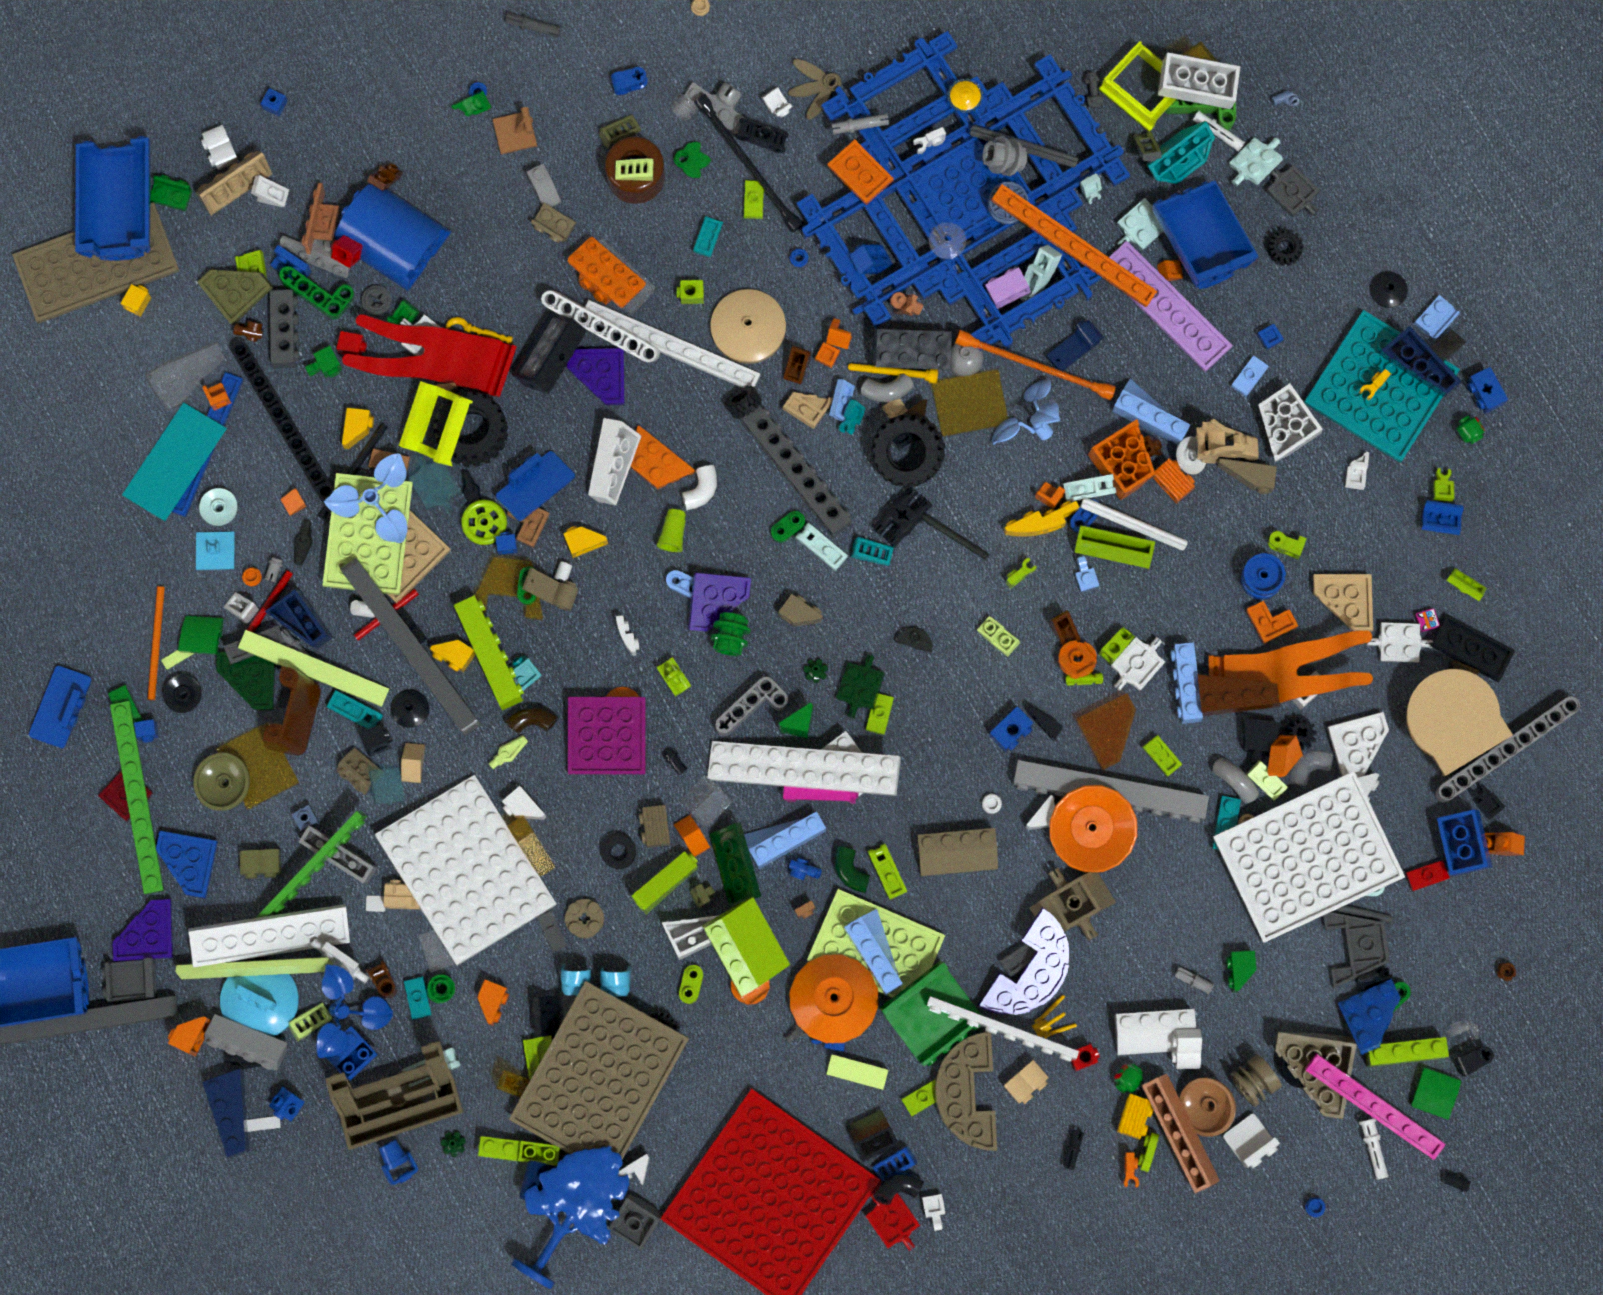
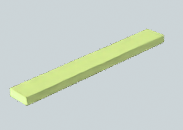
(313, 668)
(254, 968)

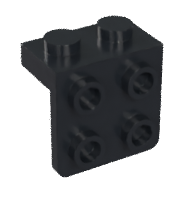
(550, 1013)

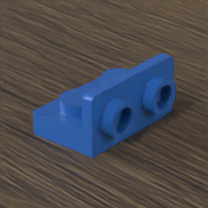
(285, 258)

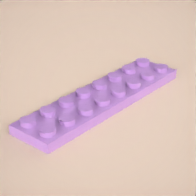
(1174, 313)

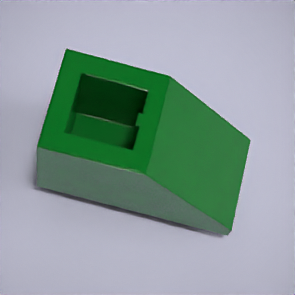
(1242, 967)

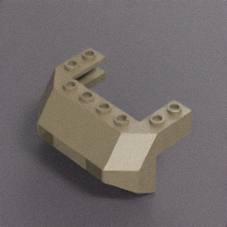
(392, 1106)

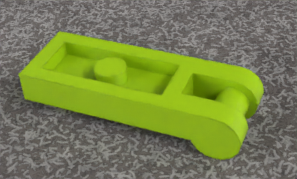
(887, 872)

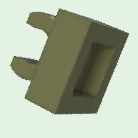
(701, 895)

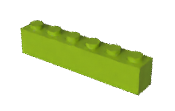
(488, 652)

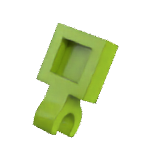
(1017, 576)

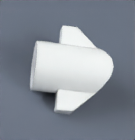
(359, 608)

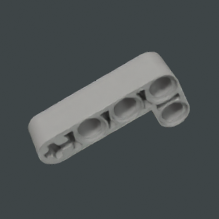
(747, 708)

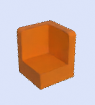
(837, 336)
(217, 396)
(1050, 495)

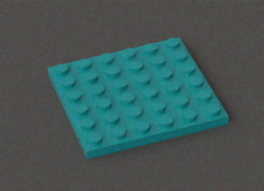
(1397, 408)

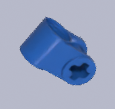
(627, 81)

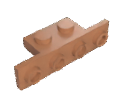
(322, 220)

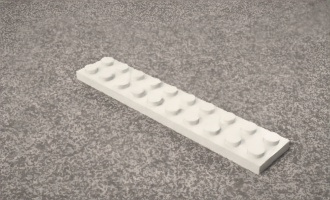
(804, 768)

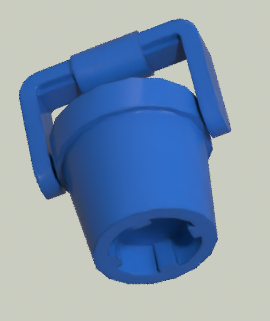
(393, 1156)

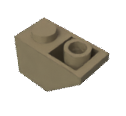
(798, 613)

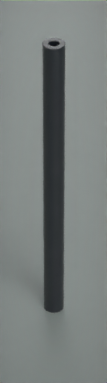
(361, 458)

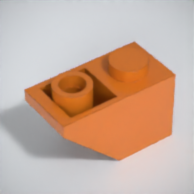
(1283, 755)
(1505, 843)
(491, 999)

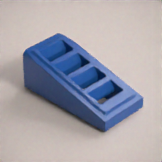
(906, 1150)

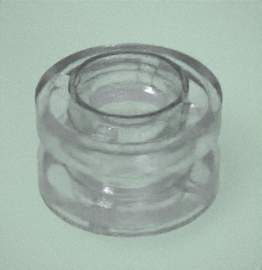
(684, 108)

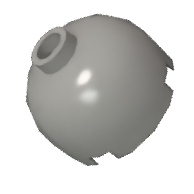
(965, 360)

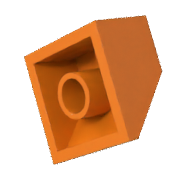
(189, 1035)

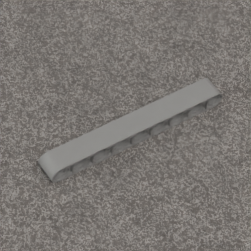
(1513, 742)

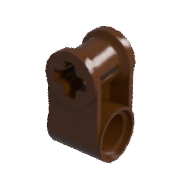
(380, 977)

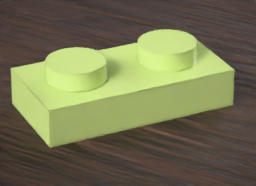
(1269, 784)

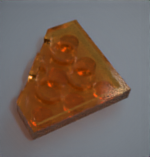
(1108, 729)

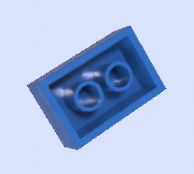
(1464, 842)

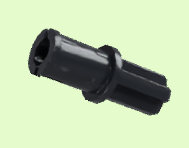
(1073, 1149)

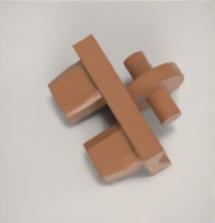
(906, 304)

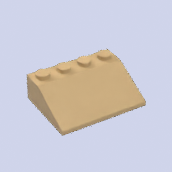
(233, 183)

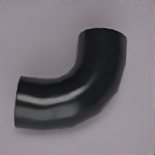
(897, 1183)

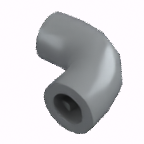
(887, 391)
(1236, 779)

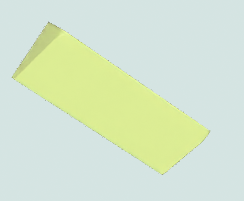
(857, 1072)

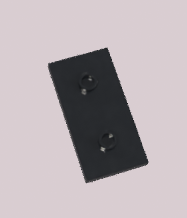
(1472, 648)

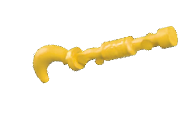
(468, 327)

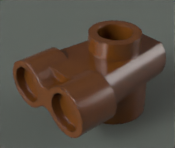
(252, 331)

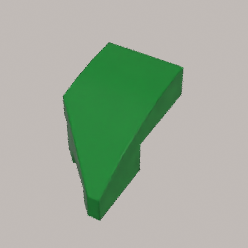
(473, 104)

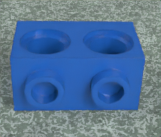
(870, 259)

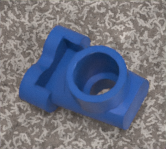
(800, 869)

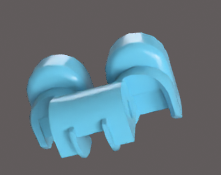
(612, 982)

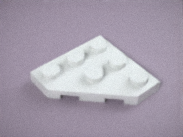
(1358, 742)

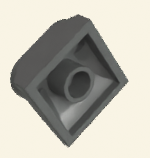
(635, 1222)

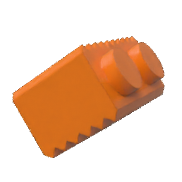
(1173, 480)

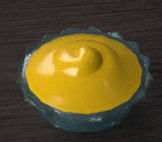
(965, 95)

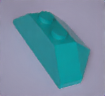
(1183, 153)

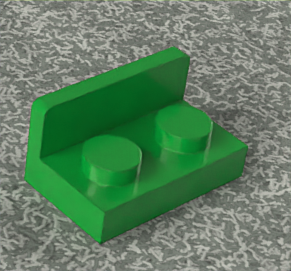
(170, 193)

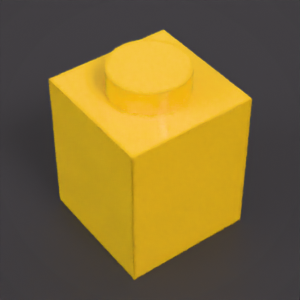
(136, 300)

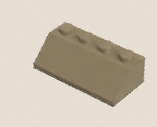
(957, 852)

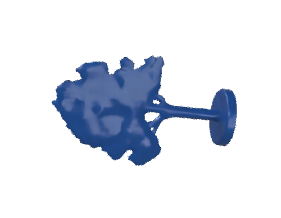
(582, 1189)

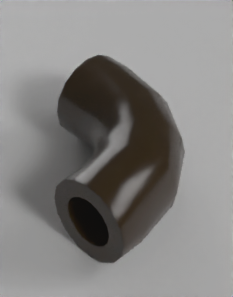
(531, 716)

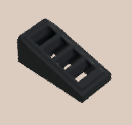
(1047, 724)

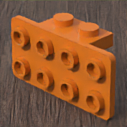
(605, 274)

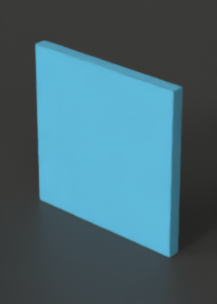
(215, 550)

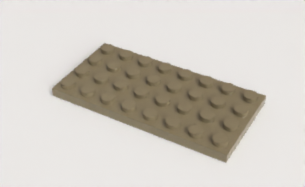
(64, 281)

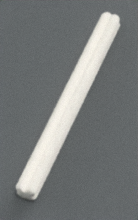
(1134, 524)

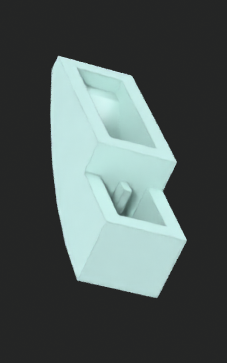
(1041, 270)

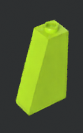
(665, 882)

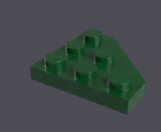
(250, 679)

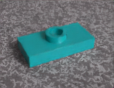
(708, 237)
(417, 998)

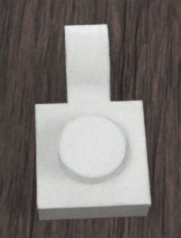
(933, 138)
(934, 1208)

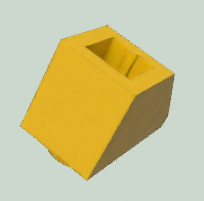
(454, 653)

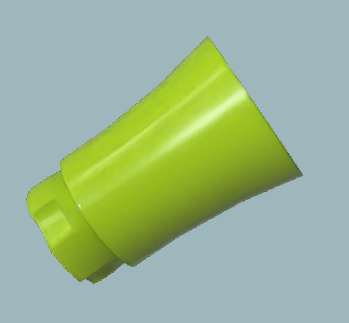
(673, 531)

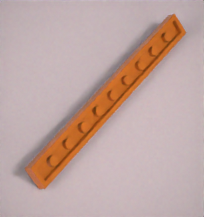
(1073, 245)

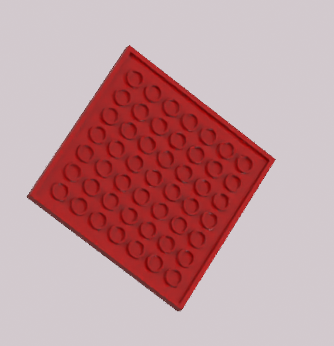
(770, 1198)

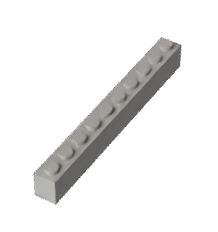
(1141, 796)

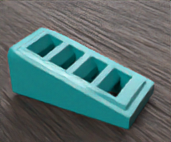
(870, 558)

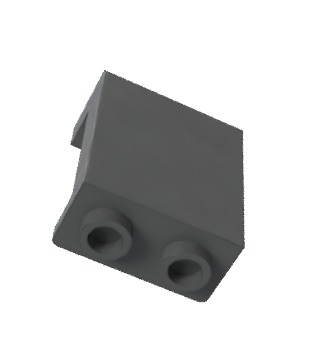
(130, 980)

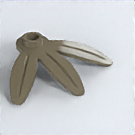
(812, 88)

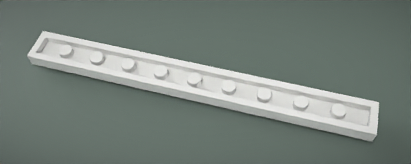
(678, 348)

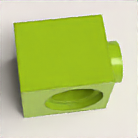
(697, 297)

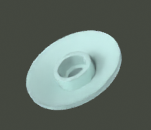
(216, 498)

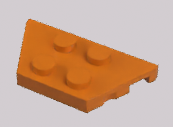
(657, 462)

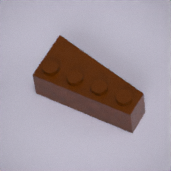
(1231, 695)

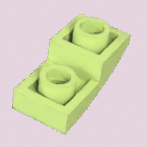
(998, 636)

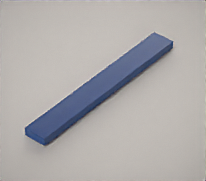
(232, 386)

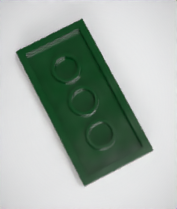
(735, 864)

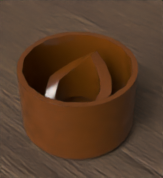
(635, 190)

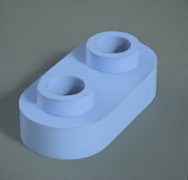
(684, 584)

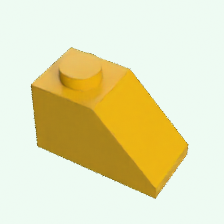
(356, 426)
(583, 540)

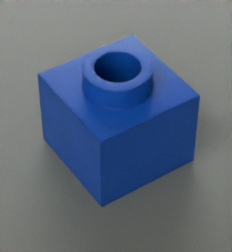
(274, 107)
(506, 543)
(146, 730)

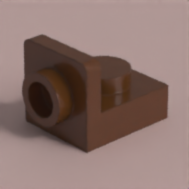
(1153, 445)

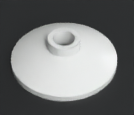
(1187, 456)

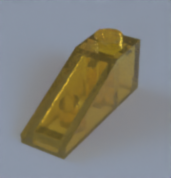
(531, 846)

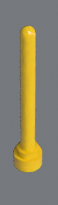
(929, 375)

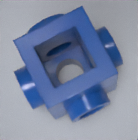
(286, 1104)

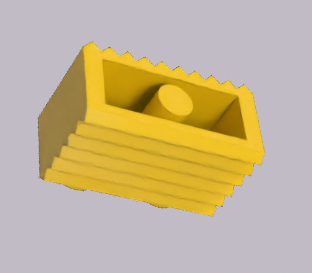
(1135, 1116)

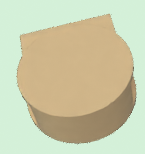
(1455, 718)

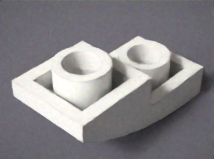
(628, 639)

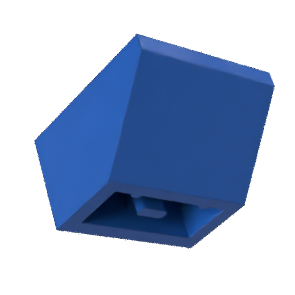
(355, 1056)

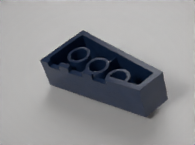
(1417, 359)
(228, 1107)

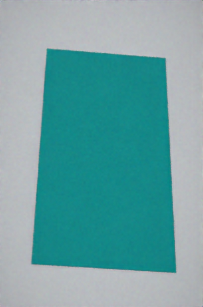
(174, 461)

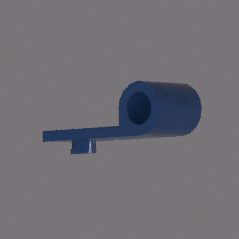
(1076, 346)

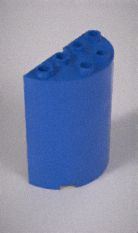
(393, 234)
(1205, 234)
(42, 982)

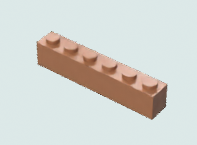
(1181, 1133)

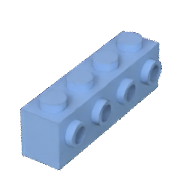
(1187, 682)

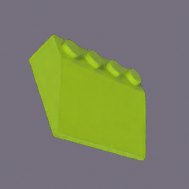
(746, 946)

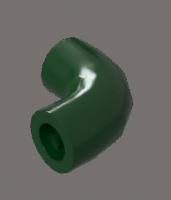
(847, 872)

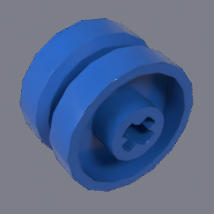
(1267, 566)

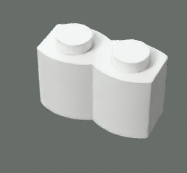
(220, 147)
(1187, 1049)

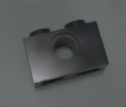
(376, 740)

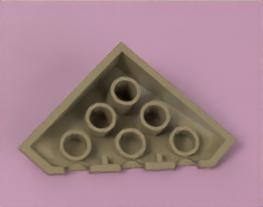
(1300, 1049)

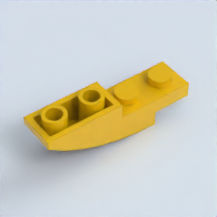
(1035, 524)

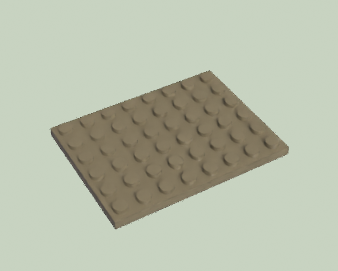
(599, 1075)

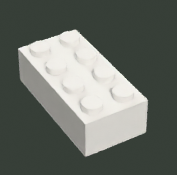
(1199, 80)

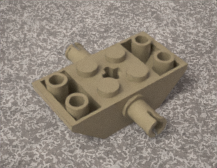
(1090, 895)

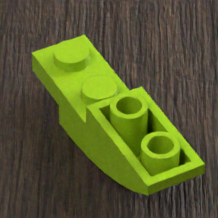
(518, 1150)

